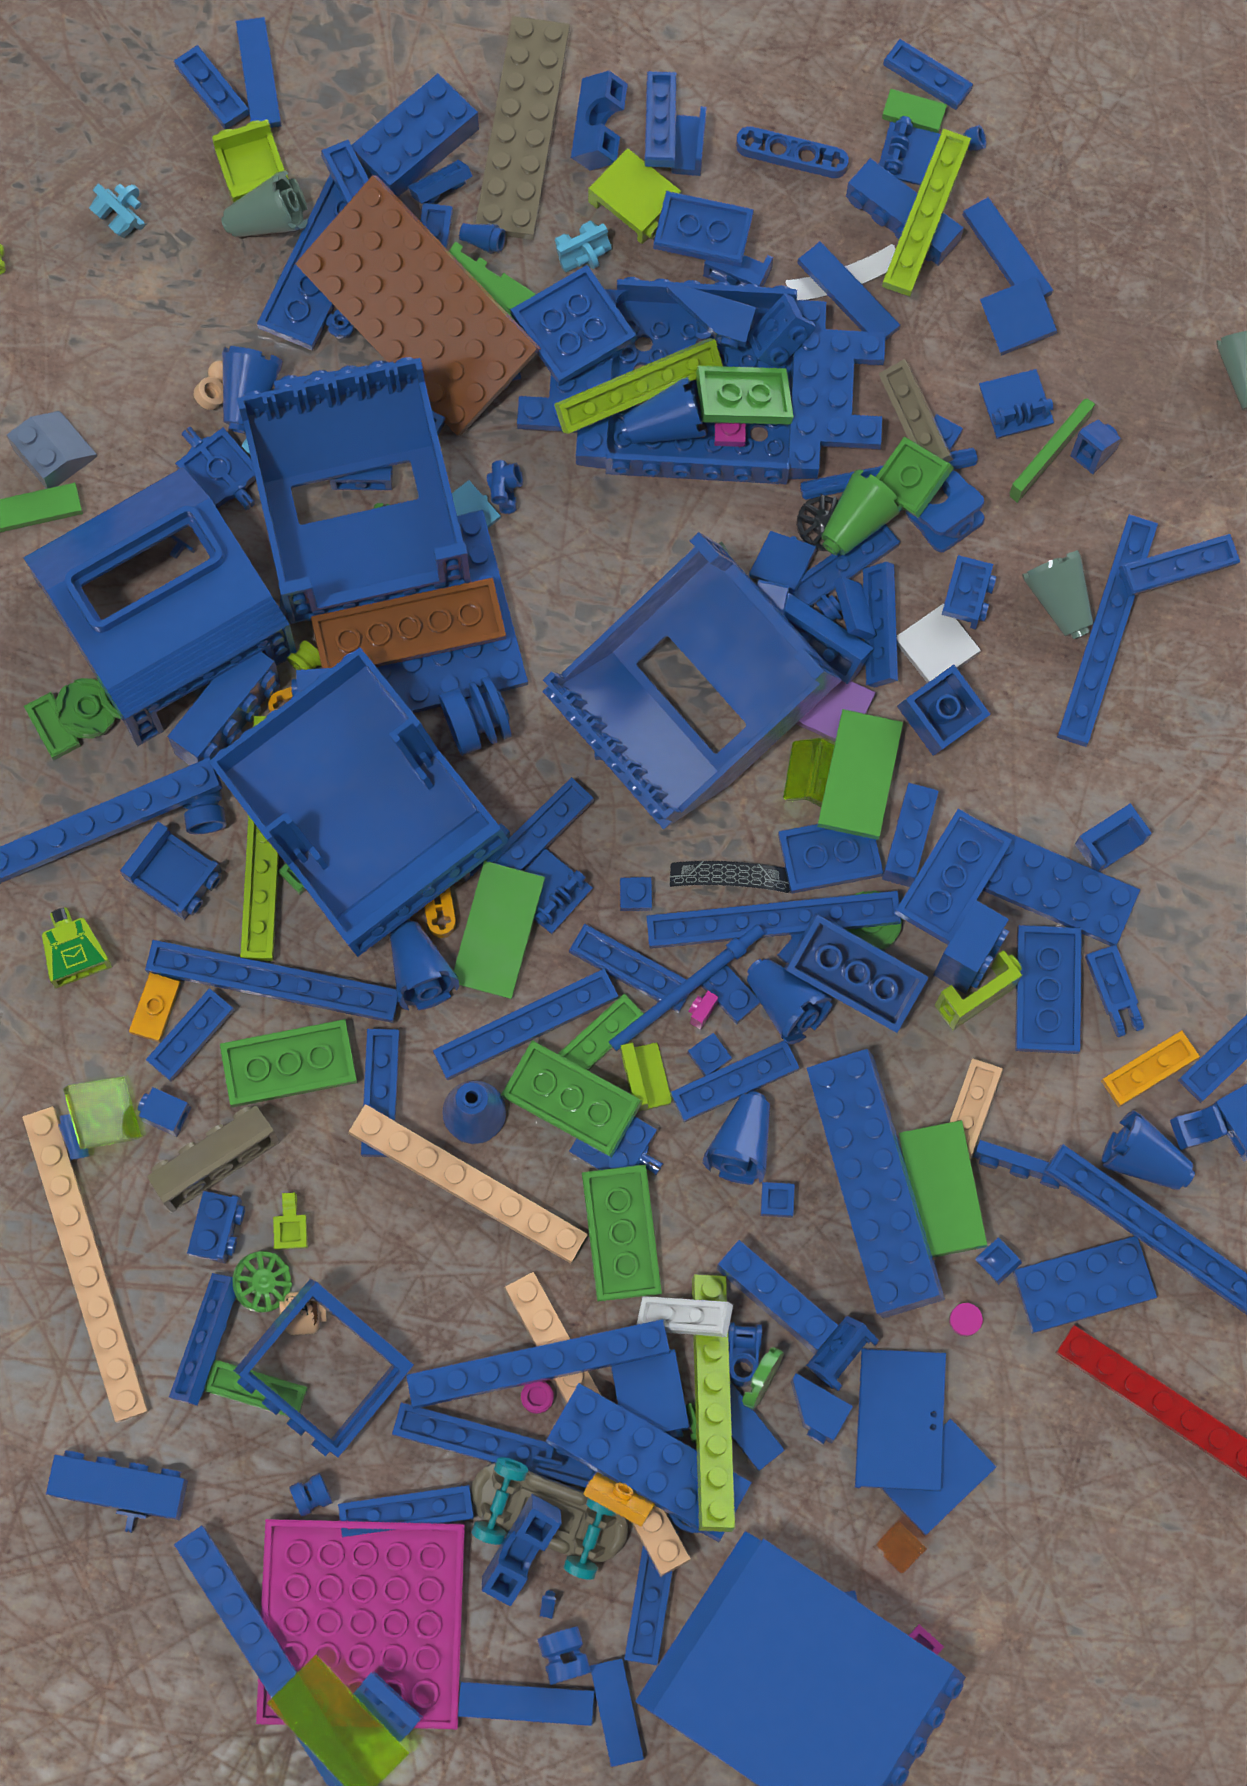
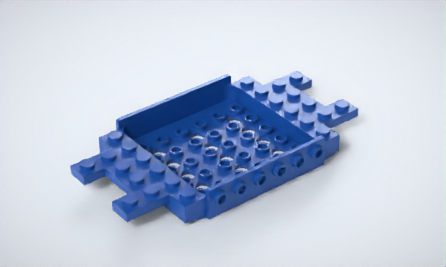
(817, 374)

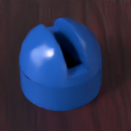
(977, 136)

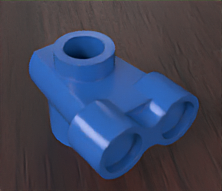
(502, 482)

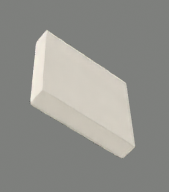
(936, 644)

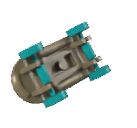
(586, 1531)

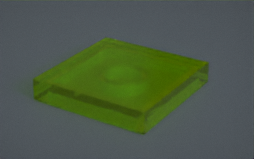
(102, 1112)

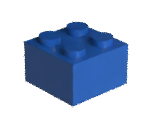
(943, 710)

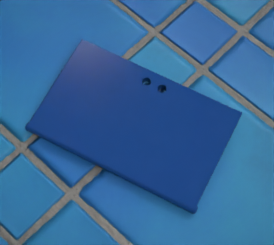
(896, 1431)

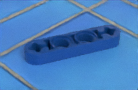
(793, 148)

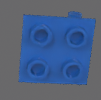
(908, 150)
(1016, 403)
(561, 890)

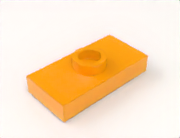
(154, 1007)
(619, 1499)

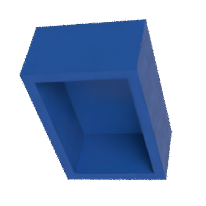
(972, 948)

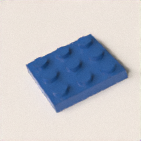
(573, 324)

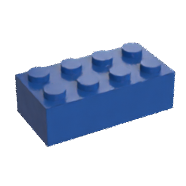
(416, 135)
(224, 709)
(856, 972)

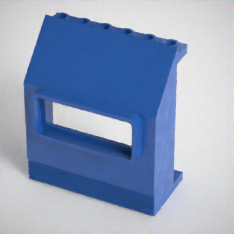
(338, 431)
(177, 632)
(733, 641)

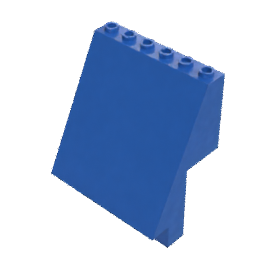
(358, 801)
(798, 1679)

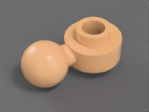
(212, 387)

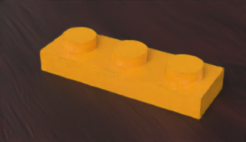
(1150, 1068)

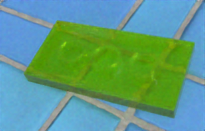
(337, 1726)

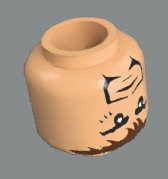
(308, 1319)

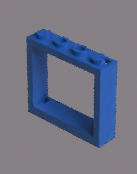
(338, 1443)

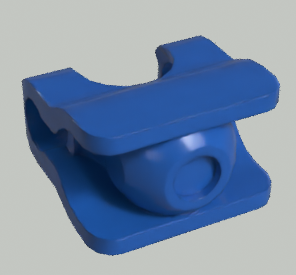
(953, 519)

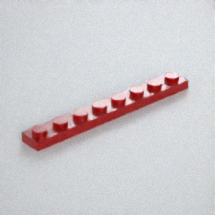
(1155, 1399)

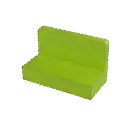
(646, 1075)

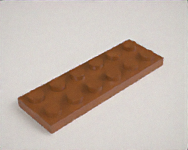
(412, 625)

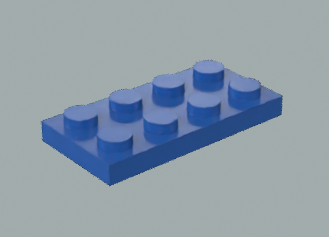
(953, 876)
(1048, 990)
(1084, 1284)

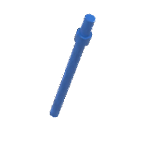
(734, 949)

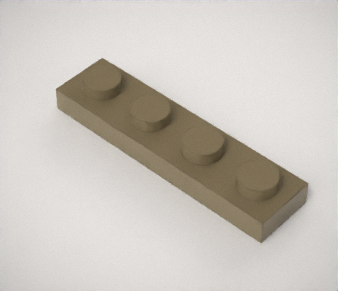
(913, 409)

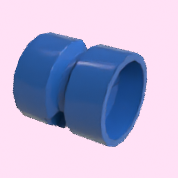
(205, 814)
(561, 1643)

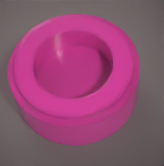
(965, 1319)
(537, 1397)

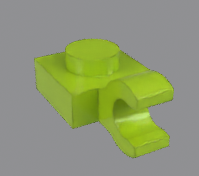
(290, 1229)

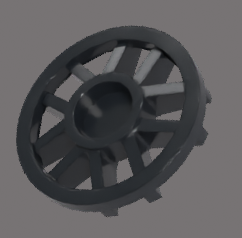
(817, 523)

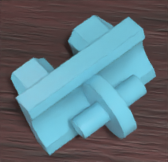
(108, 201)
(583, 248)

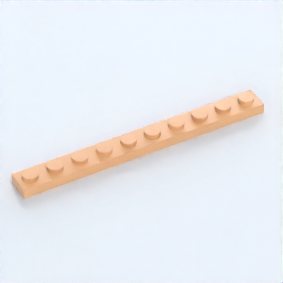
(85, 1265)
(546, 1328)

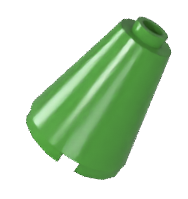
(859, 513)

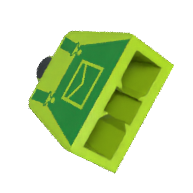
(72, 950)

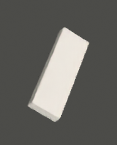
(687, 1315)

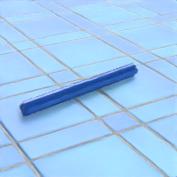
(837, 483)

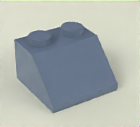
(50, 448)

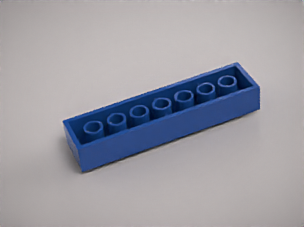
(875, 1184)

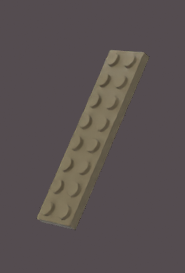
(523, 126)

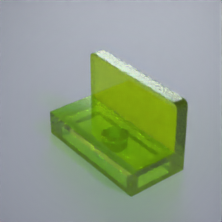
(808, 770)

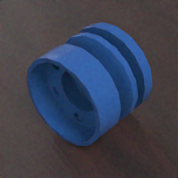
(475, 715)

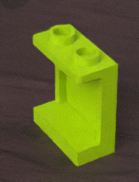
(247, 157)
(632, 194)
(958, 1011)

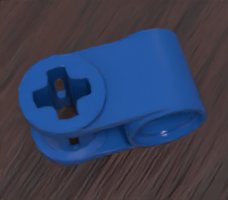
(743, 1348)

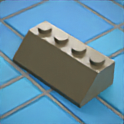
(213, 1158)

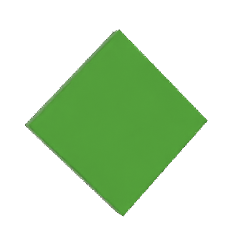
(914, 475)

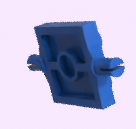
(219, 467)
(630, 1151)

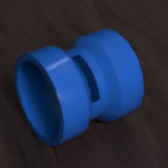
(318, 1493)

